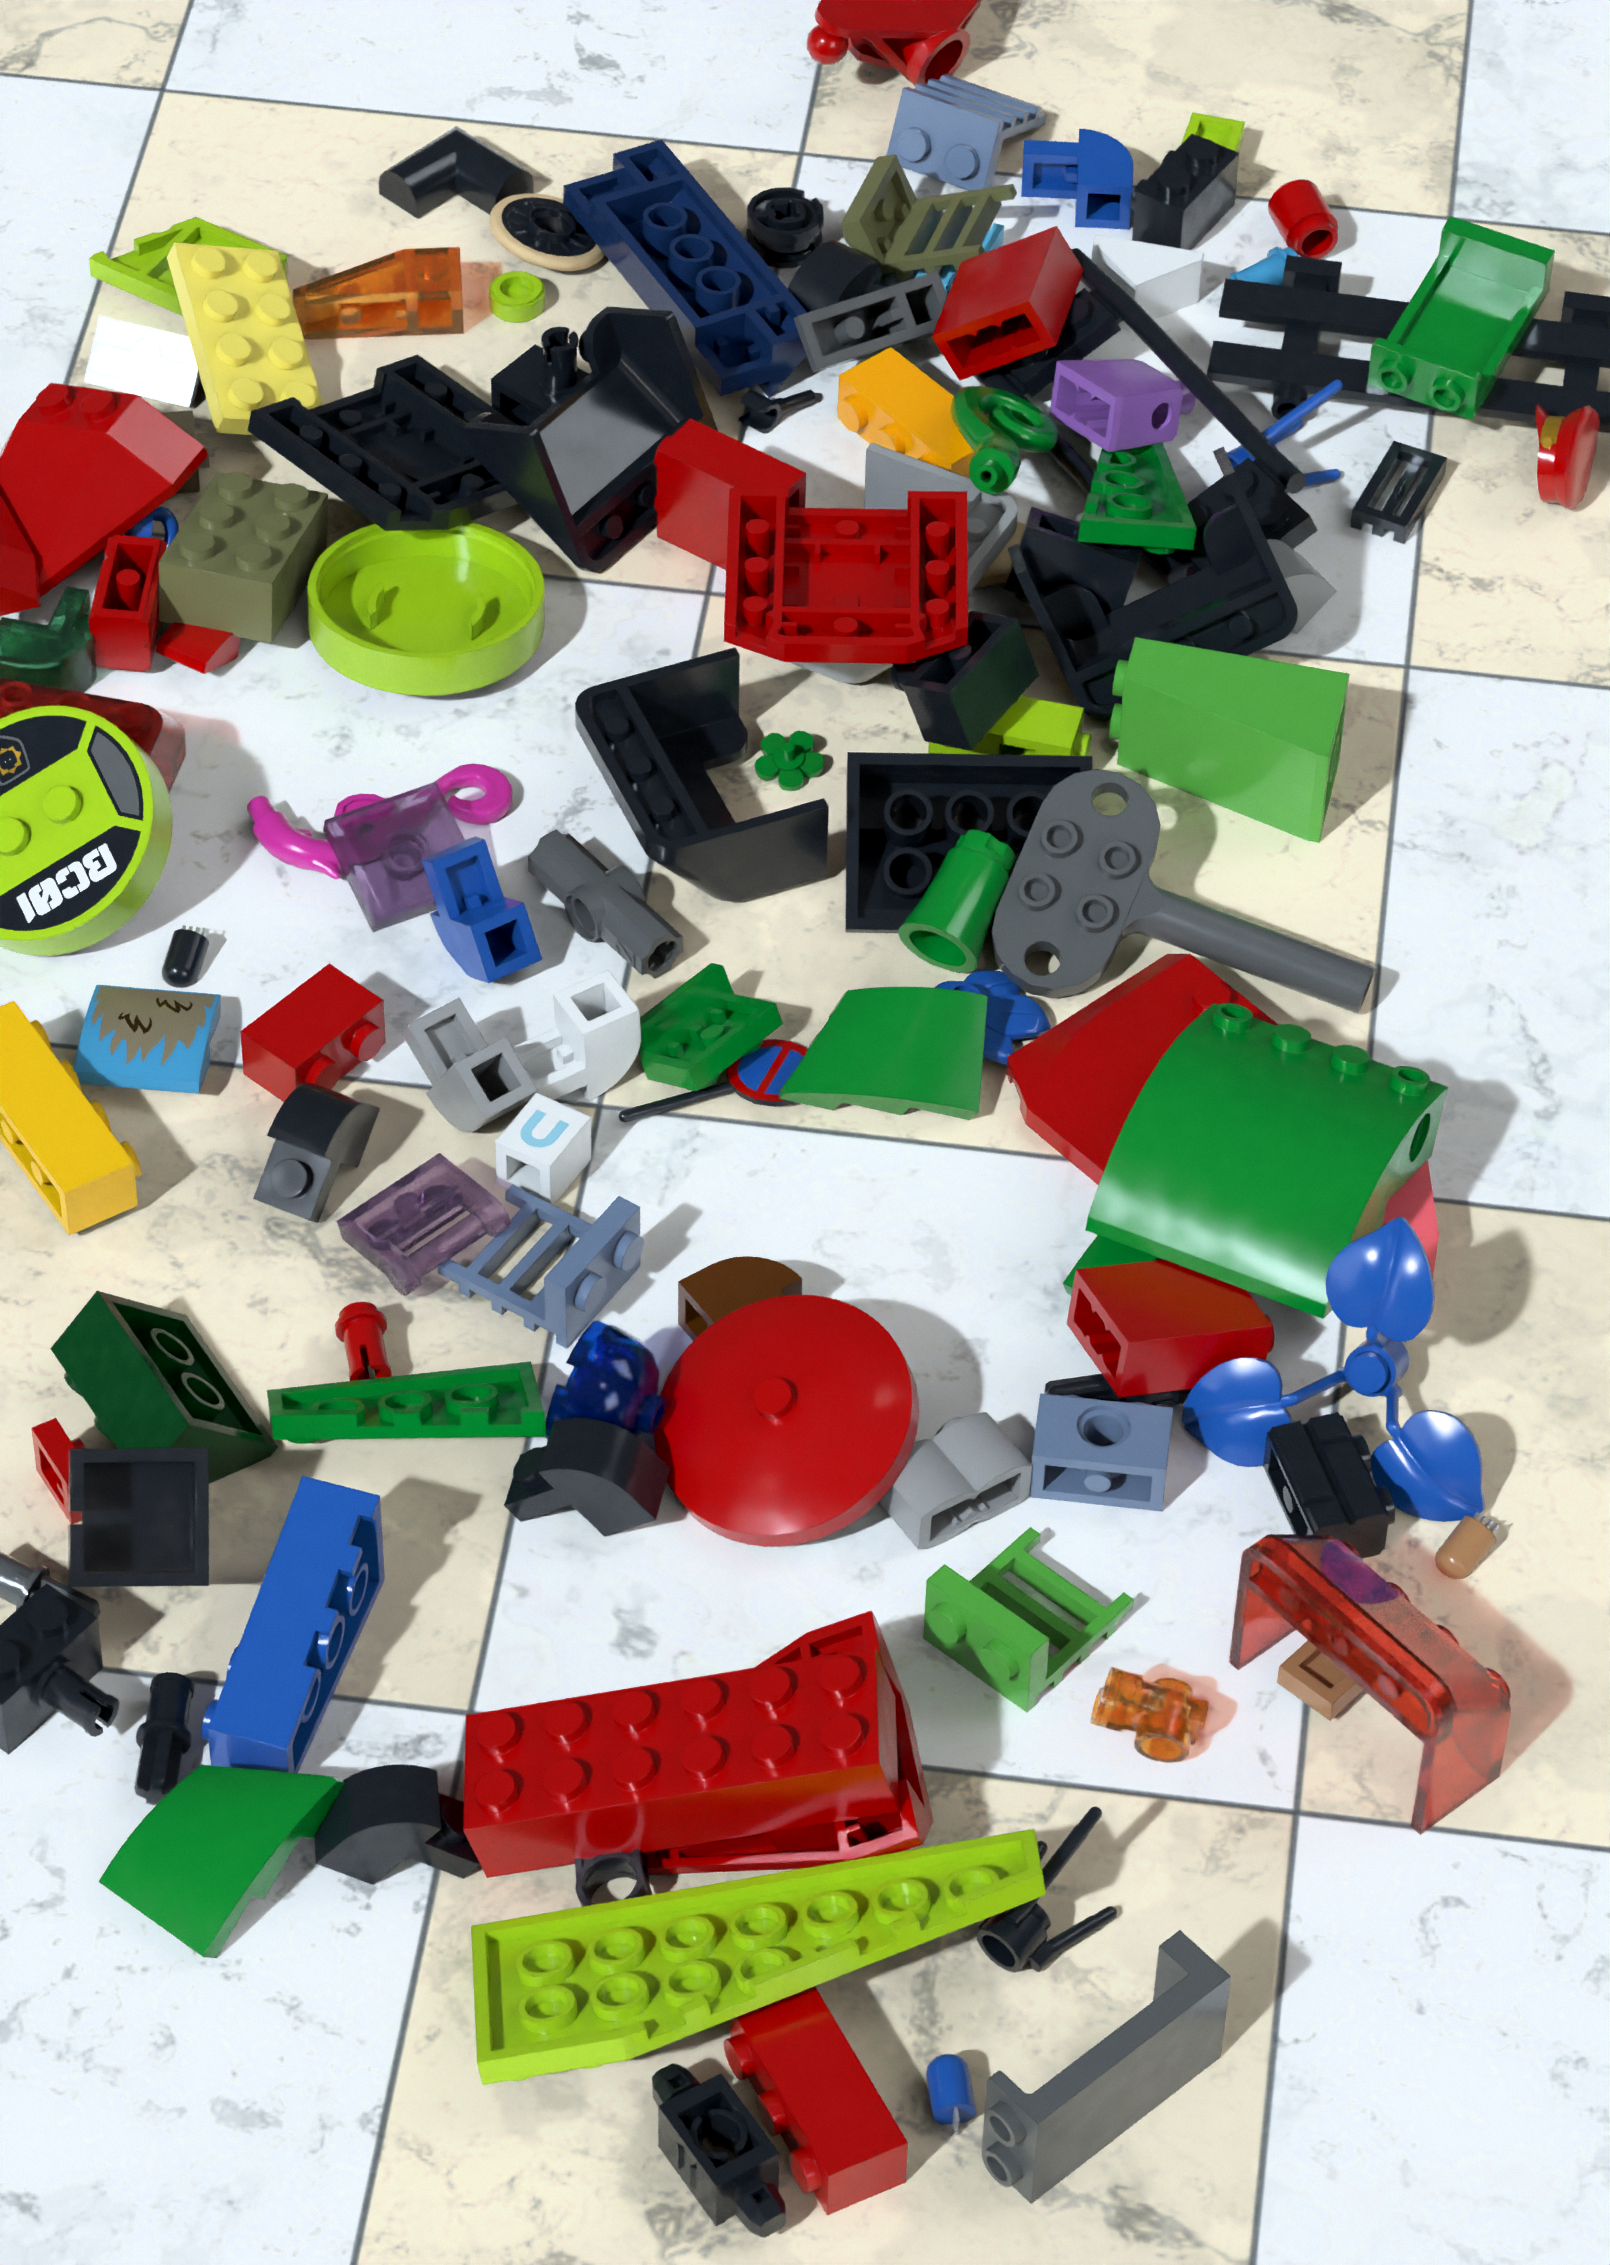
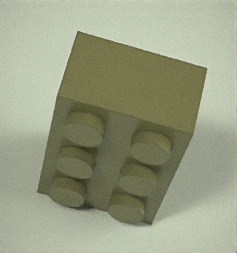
(243, 556)

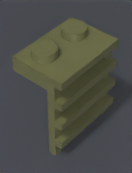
(914, 232)

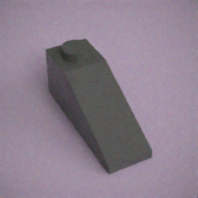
(872, 322)

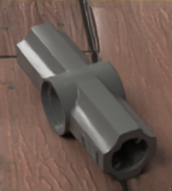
(605, 904)

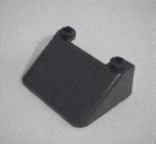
(590, 456)

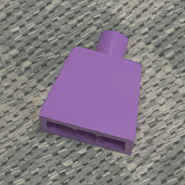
(1119, 402)

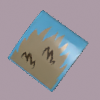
(147, 1038)

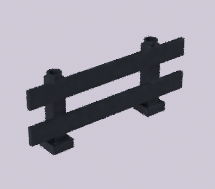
(1313, 304)

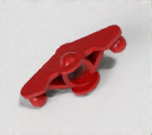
(905, 35)

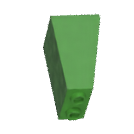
(1233, 730)

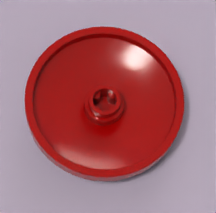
(787, 1420)

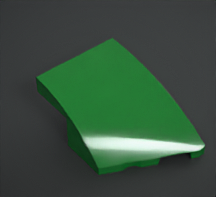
(896, 1053)

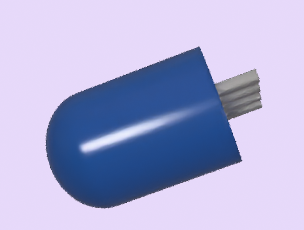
(950, 2090)

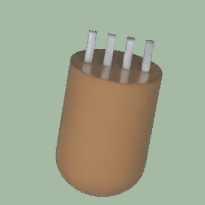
(1465, 1547)

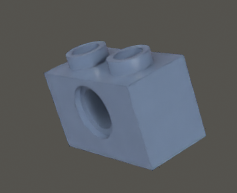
(1100, 1452)

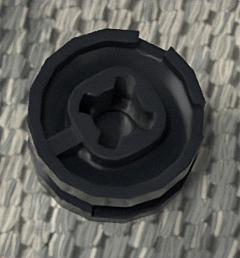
(784, 226)

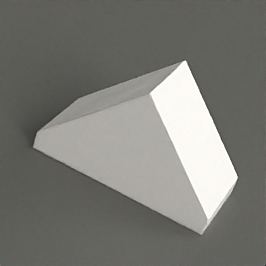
(1152, 274)

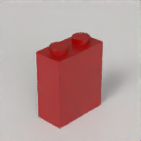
(1008, 303)
(694, 484)
(1163, 1325)

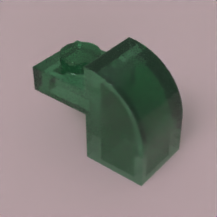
(53, 653)

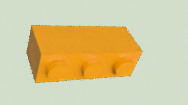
(902, 410)

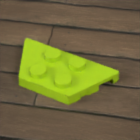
(147, 270)

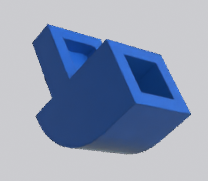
(1092, 171)
(473, 919)

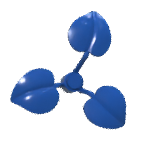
(1389, 1289)

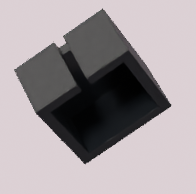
(139, 1517)

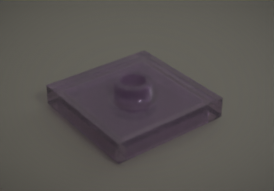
(384, 848)

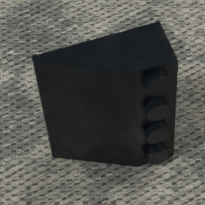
(916, 806)

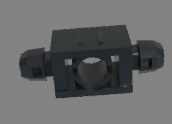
(721, 2186)

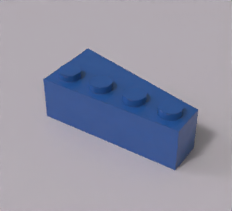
(299, 1630)

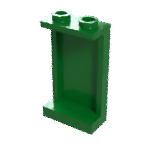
(1463, 319)

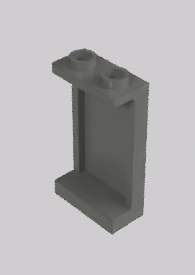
(1055, 2130)

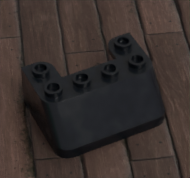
(653, 748)

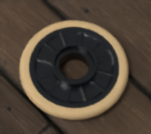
(543, 232)

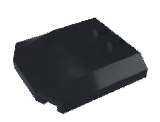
(392, 448)

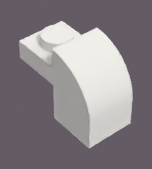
(592, 1040)

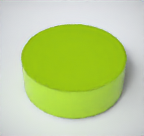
(517, 296)

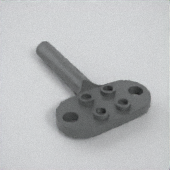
(1089, 887)

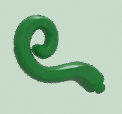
(997, 439)

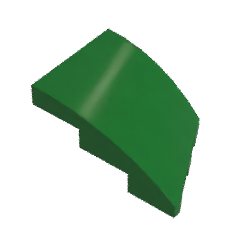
(216, 1847)

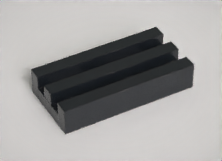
(1386, 519)

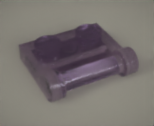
(414, 1210)

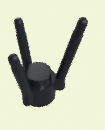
(1020, 1932)

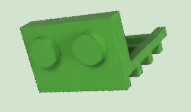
(1006, 1633)

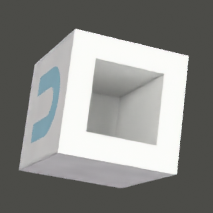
(544, 1148)

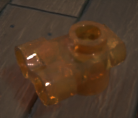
(1159, 1712)

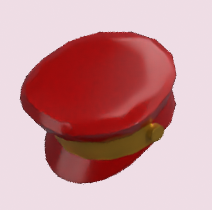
(1565, 454)

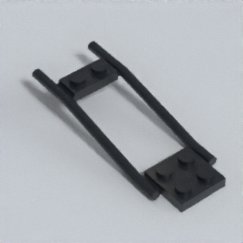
(1265, 480)

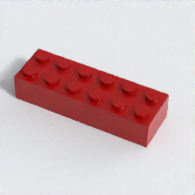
(681, 1763)

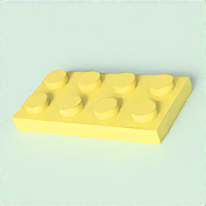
(241, 331)

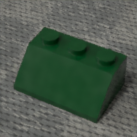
(158, 1384)

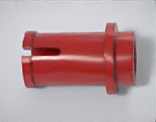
(362, 1332)

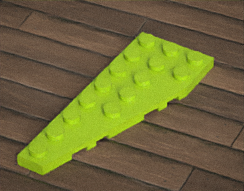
(666, 1965)

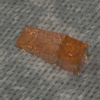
(389, 296)

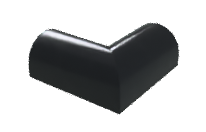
(450, 167)

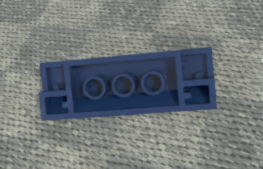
(692, 262)

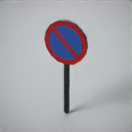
(752, 1077)

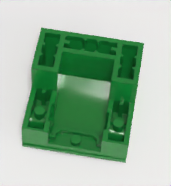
(1263, 1154)

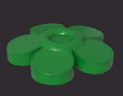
(788, 760)

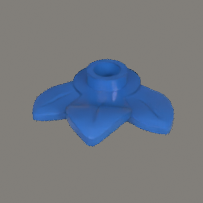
(1007, 1014)

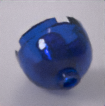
(610, 1382)

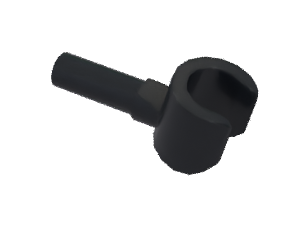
(766, 412)

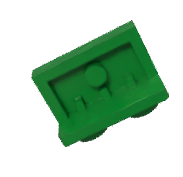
(702, 1030)

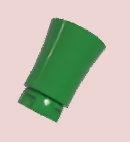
(960, 903)

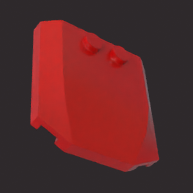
(846, 578)
(1092, 1066)

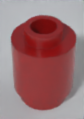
(1304, 219)

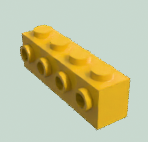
(57, 1133)

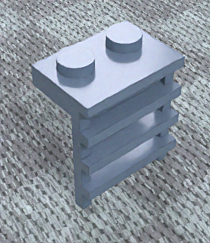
(957, 130)
(576, 1285)

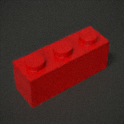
(818, 2100)

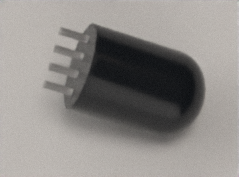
(185, 957)

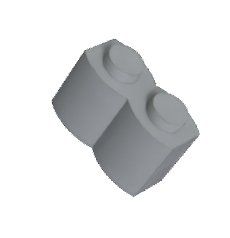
(956, 1480)

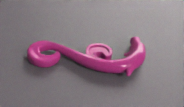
(305, 852)

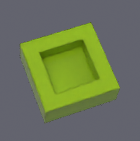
(1218, 129)

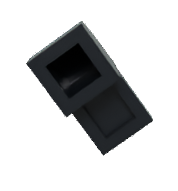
(834, 275)
(312, 1138)
(596, 1470)
(393, 1816)

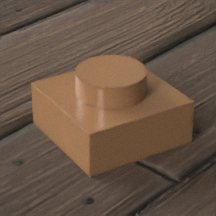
(1317, 1681)

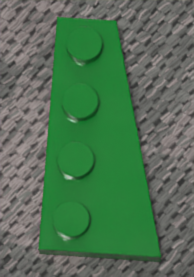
(1137, 502)
(422, 1405)

